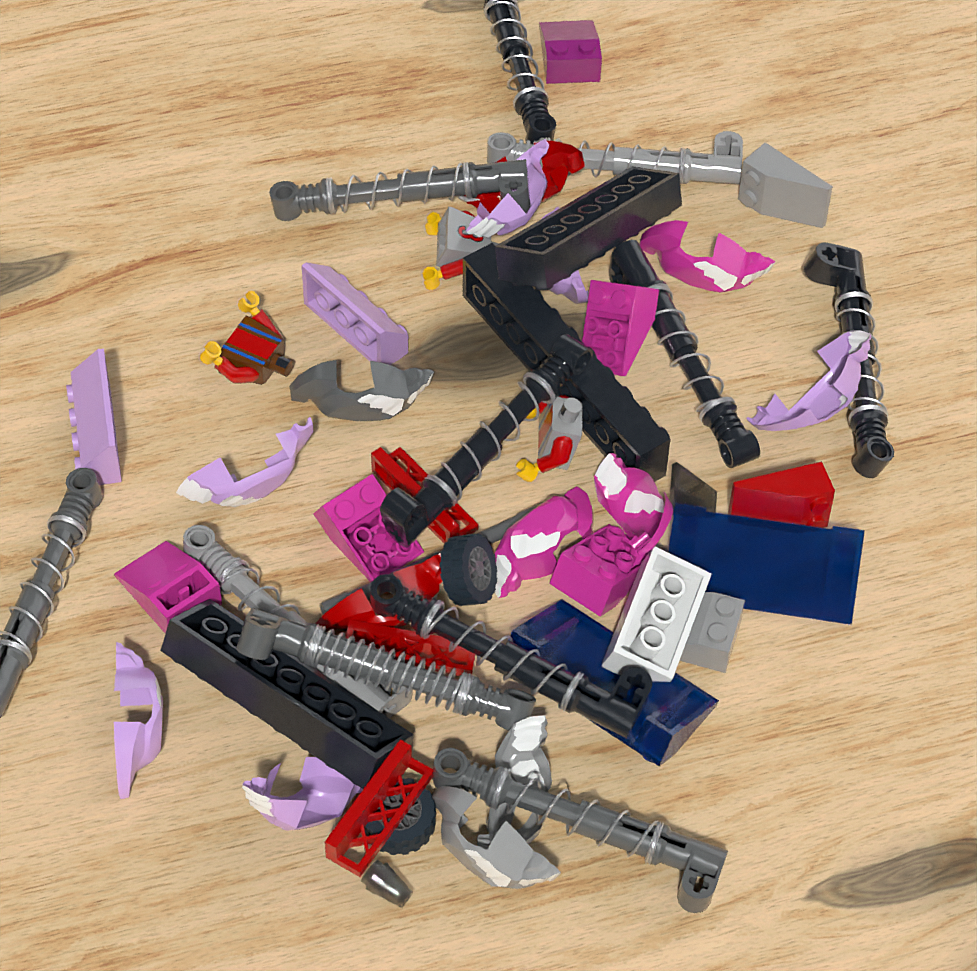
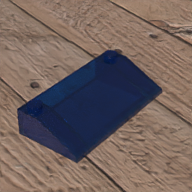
(772, 562)
(579, 642)

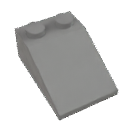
(783, 188)
(714, 632)

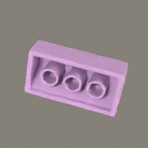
(353, 315)
(94, 419)

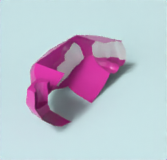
(726, 271)
(633, 502)
(530, 542)

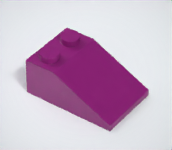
(570, 51)

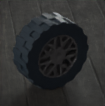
(468, 569)
(413, 829)

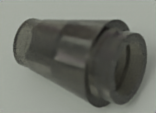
(386, 883)

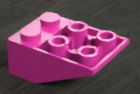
(618, 322)
(359, 532)
(598, 569)
(168, 583)

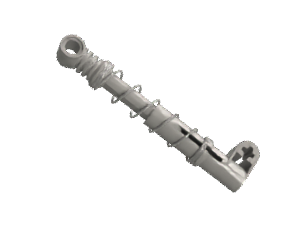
(719, 167)
(233, 577)

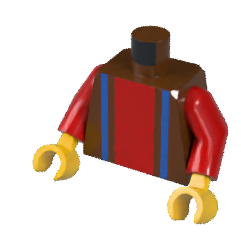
(251, 350)

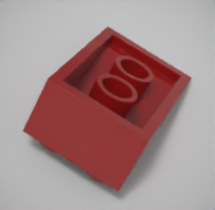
(788, 496)

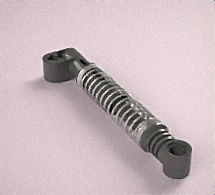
(315, 646)

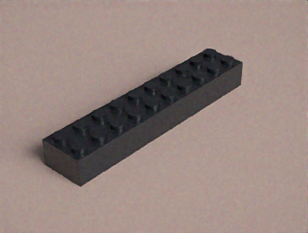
(530, 329)

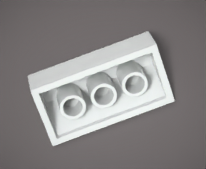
(657, 616)

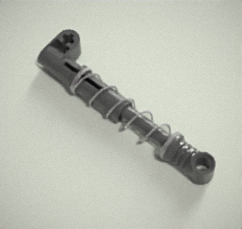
(468, 180)
(34, 601)
(593, 821)

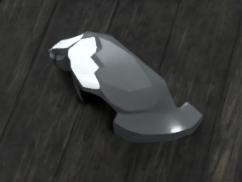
(392, 394)

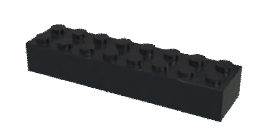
(588, 227)
(284, 693)

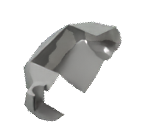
(526, 760)
(509, 858)

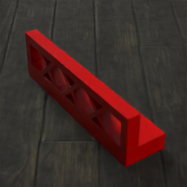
(394, 477)
(431, 649)
(366, 804)

